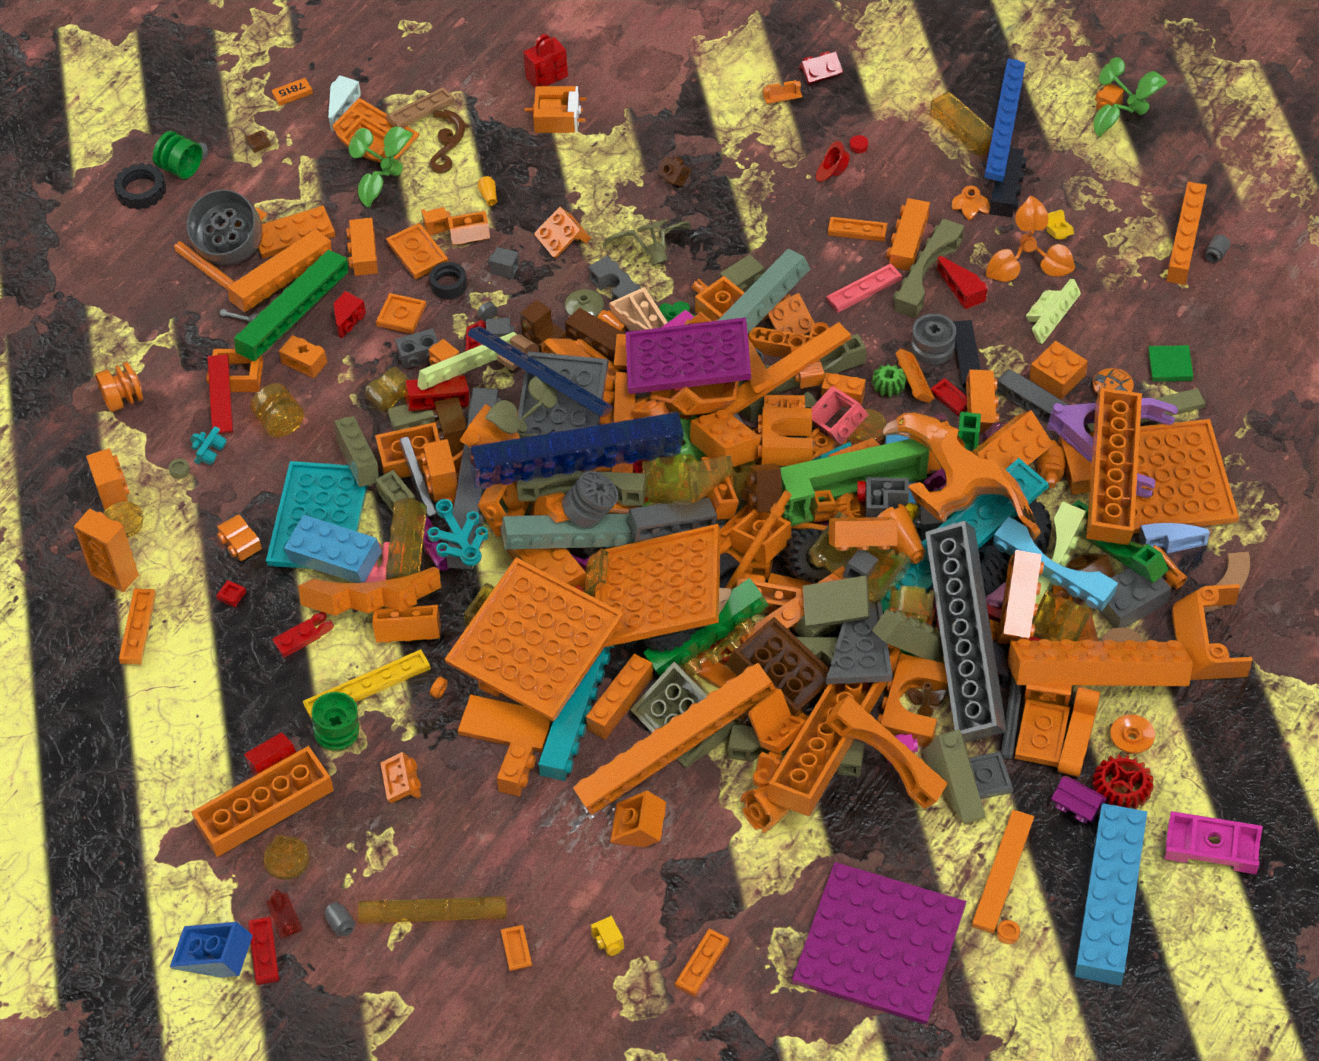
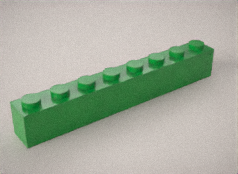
(291, 305)

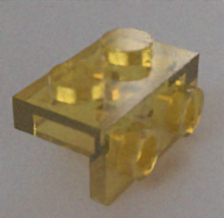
(596, 572)

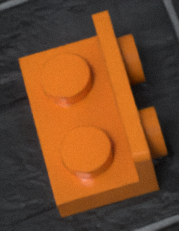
(400, 777)

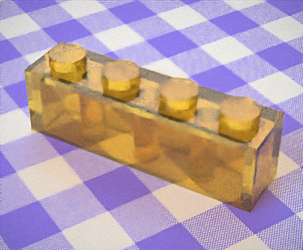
(962, 123)
(406, 538)

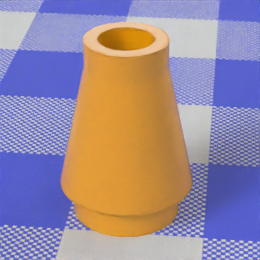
(487, 188)

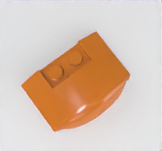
(366, 116)

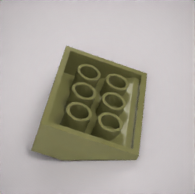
(671, 697)

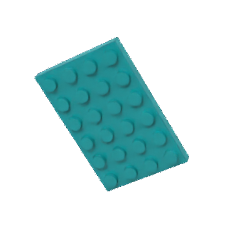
(319, 492)

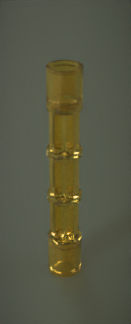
(432, 909)

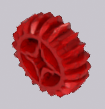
(1125, 776)

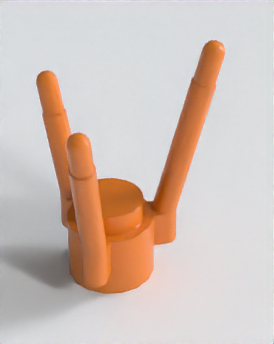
(1174, 575)

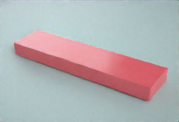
(864, 288)

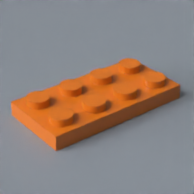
(287, 230)

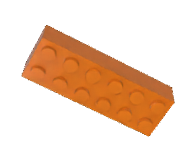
(262, 801)

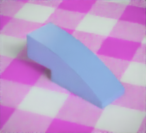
(1173, 536)

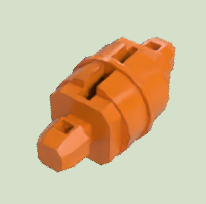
(1052, 464)

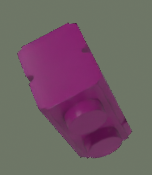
(1078, 799)

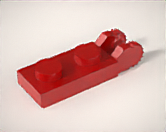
(302, 634)

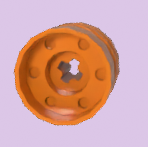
(119, 386)

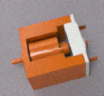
(556, 109)

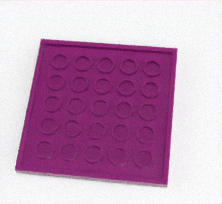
(879, 943)

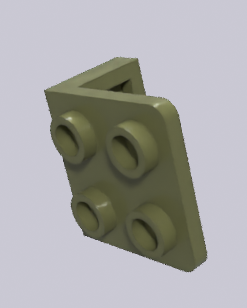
(403, 419)

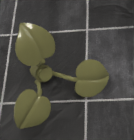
(656, 250)
(505, 413)

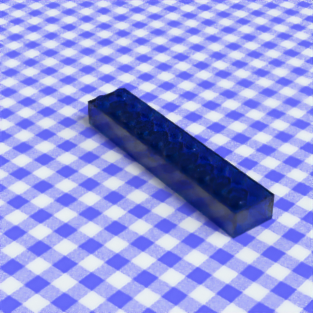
(576, 450)

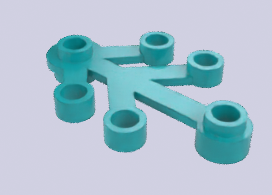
(458, 536)

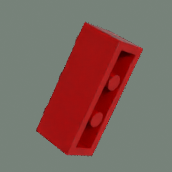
(424, 399)

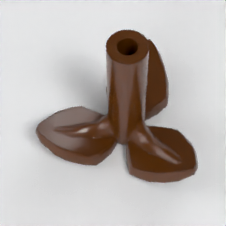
(926, 698)

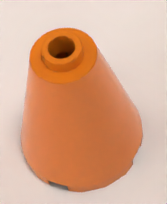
(907, 537)
(760, 811)

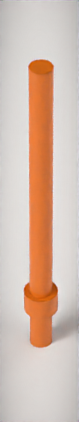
(775, 512)

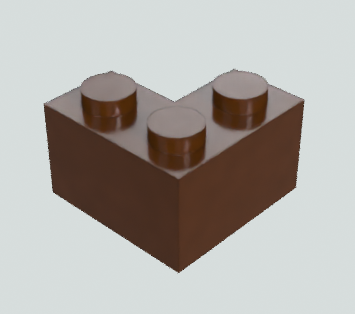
(538, 325)
(763, 487)

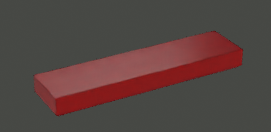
(220, 393)

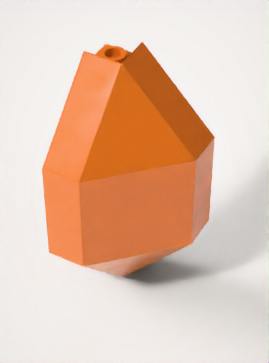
(698, 398)

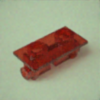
(283, 914)

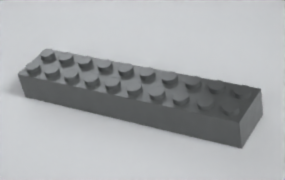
(965, 631)

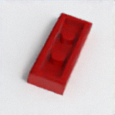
(263, 951)

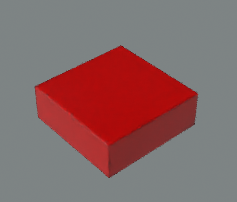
(231, 593)

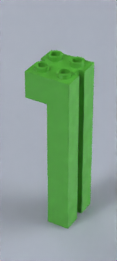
(842, 472)

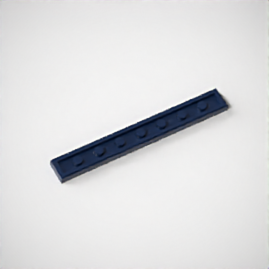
(540, 370)

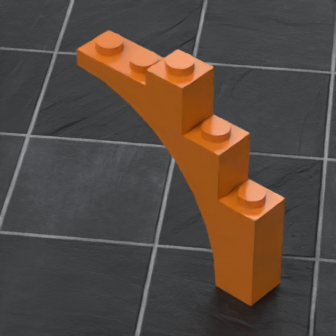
(369, 596)

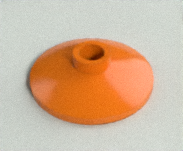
(1136, 727)

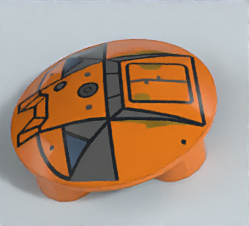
(1113, 379)

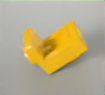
(1058, 226)

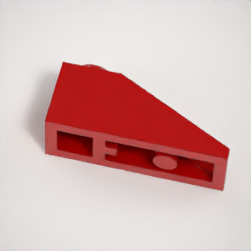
(963, 283)

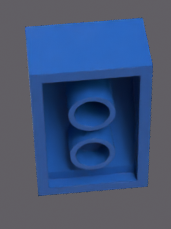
(212, 949)

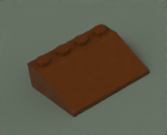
(785, 662)

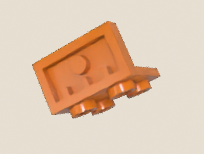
(560, 231)

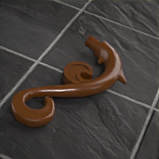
(445, 139)

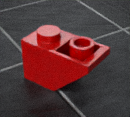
(348, 312)

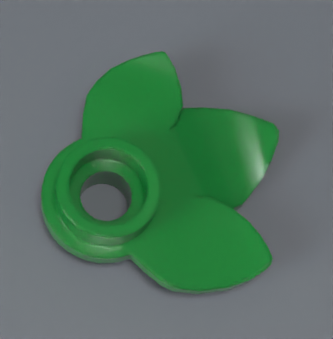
(671, 311)

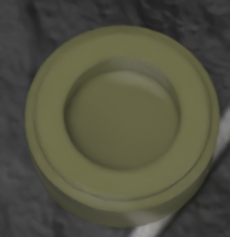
(179, 468)

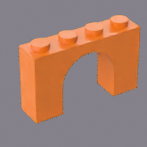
(781, 422)
(912, 673)

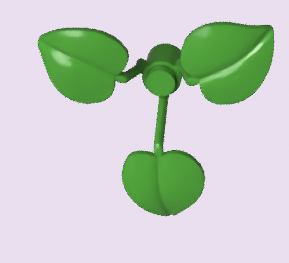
(1147, 86)
(394, 142)

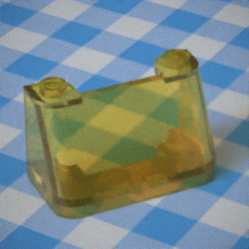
(683, 478)
(886, 573)

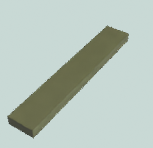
(1184, 401)

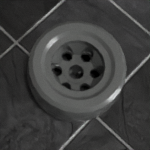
(212, 211)

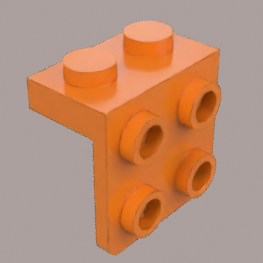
(791, 315)
(774, 722)

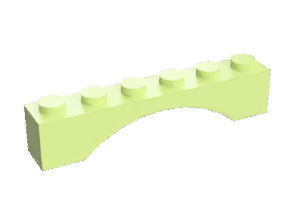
(1067, 526)

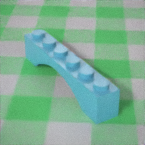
(1091, 587)

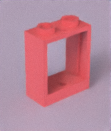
(834, 401)

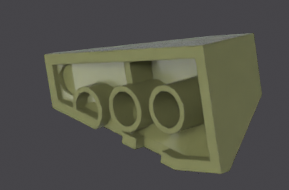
(951, 760)

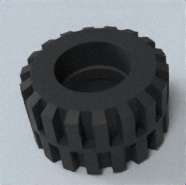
(796, 556)
(993, 568)

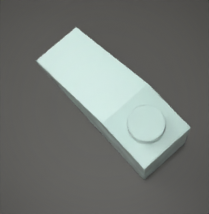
(342, 95)

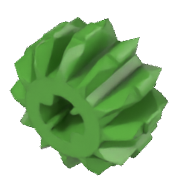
(888, 380)

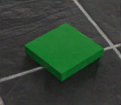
(1170, 363)

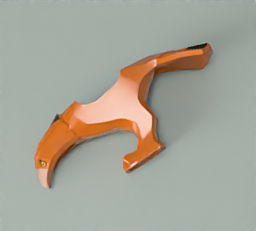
(965, 472)

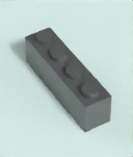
(669, 519)

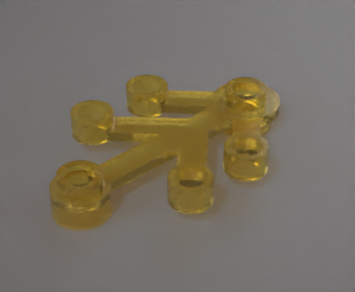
(714, 654)

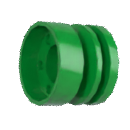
(177, 155)
(335, 721)

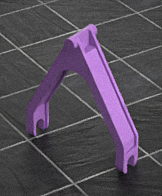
(1070, 421)

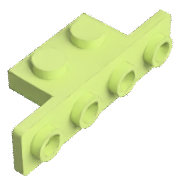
(1051, 309)

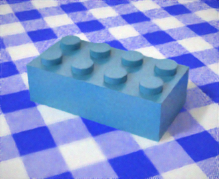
(333, 549)

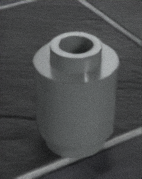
(1217, 248)
(339, 919)

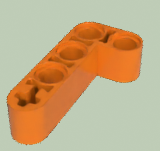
(778, 343)
(1079, 732)

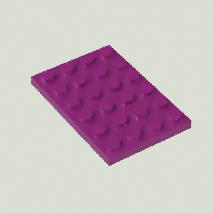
(688, 355)

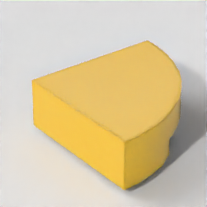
(913, 509)

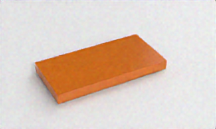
(504, 723)

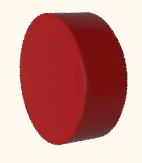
(858, 144)
(861, 491)

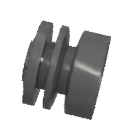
(590, 499)

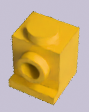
(608, 936)

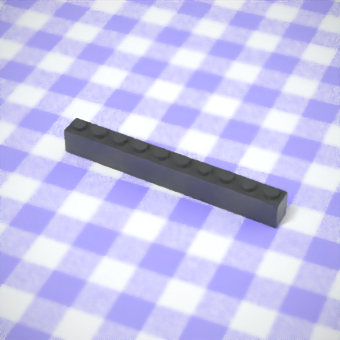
(467, 495)

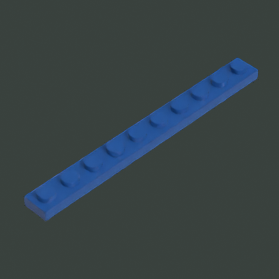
(1004, 120)

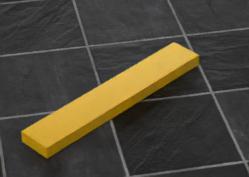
(378, 679)

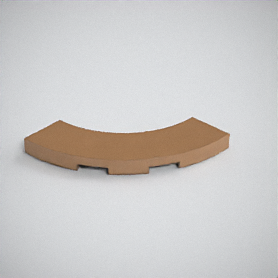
(1236, 573)

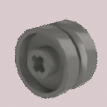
(933, 339)

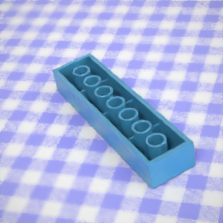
(1111, 894)

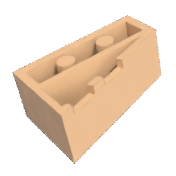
(638, 311)

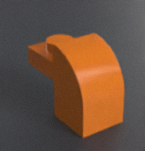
(551, 506)

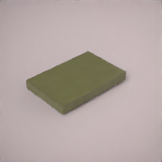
(836, 602)

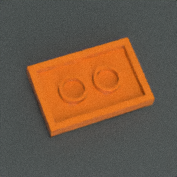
(416, 250)
(1042, 733)

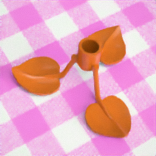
(1032, 217)

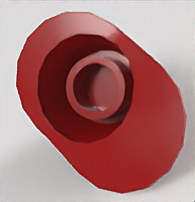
(834, 162)

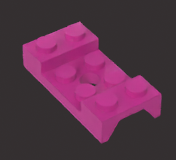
(1189, 840)

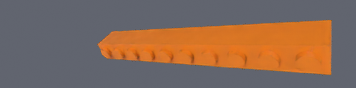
(674, 739)

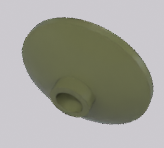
(585, 299)

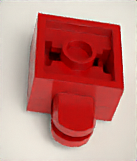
(545, 62)

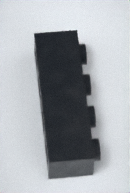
(1004, 193)

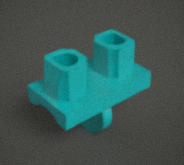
(204, 453)

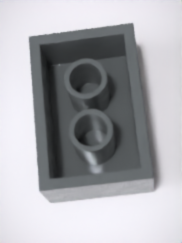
(1134, 598)

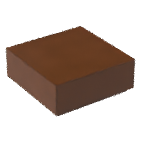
(258, 141)

